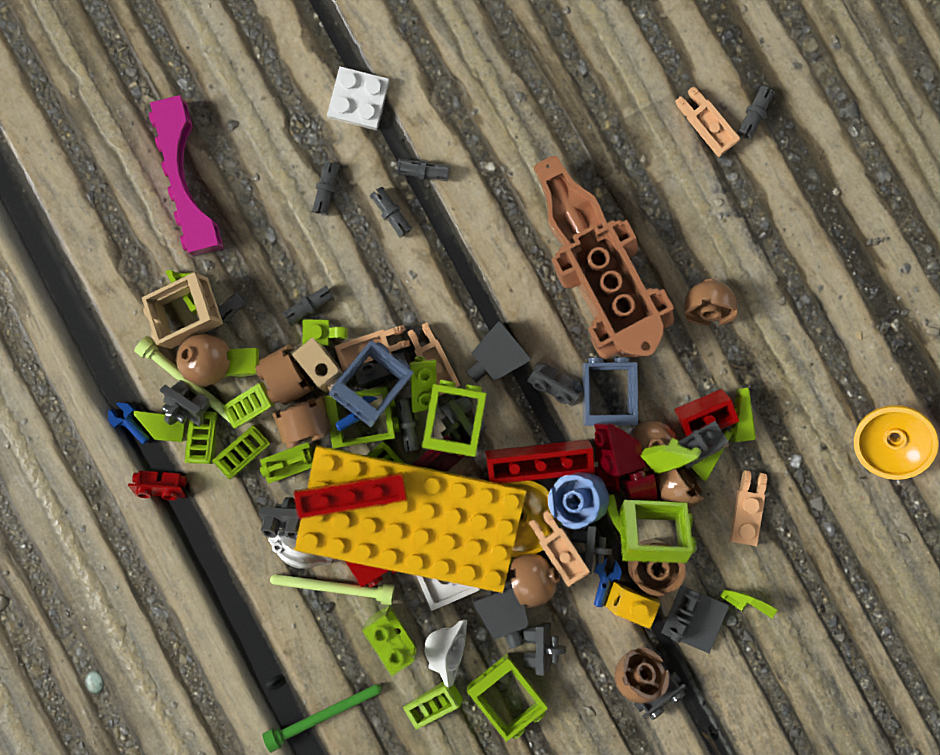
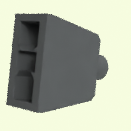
(497, 355)
(502, 615)

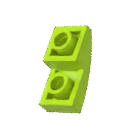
(242, 362)

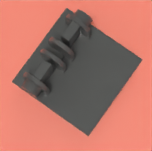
(695, 619)

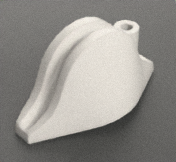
(285, 550)
(445, 650)

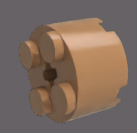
(284, 376)
(302, 421)
(658, 581)

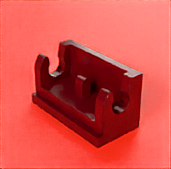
(438, 459)

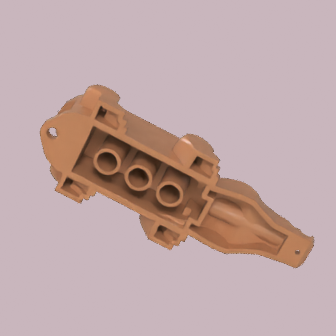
(598, 262)

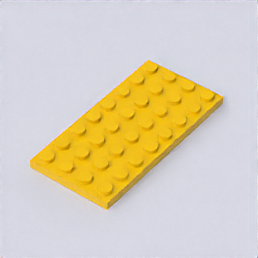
(444, 531)

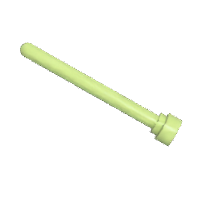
(148, 349)
(382, 593)

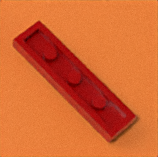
(350, 495)

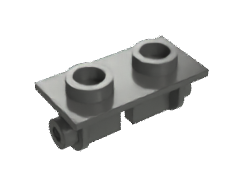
(372, 373)
(565, 391)
(673, 693)

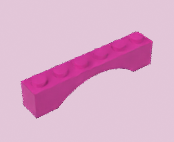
(173, 127)

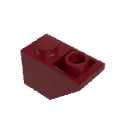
(618, 450)
(640, 486)

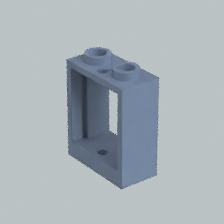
(621, 363)
(355, 403)

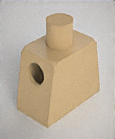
(318, 364)

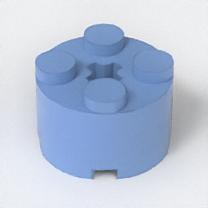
(576, 513)

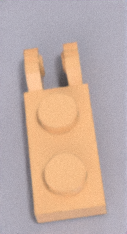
(708, 122)
(350, 350)
(434, 351)
(748, 510)
(561, 551)

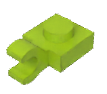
(322, 332)

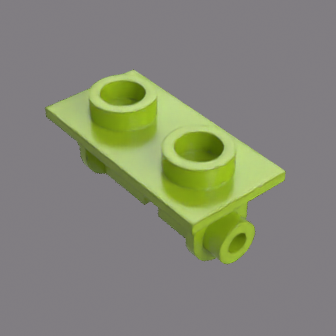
(422, 383)
(287, 463)

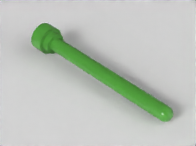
(275, 738)

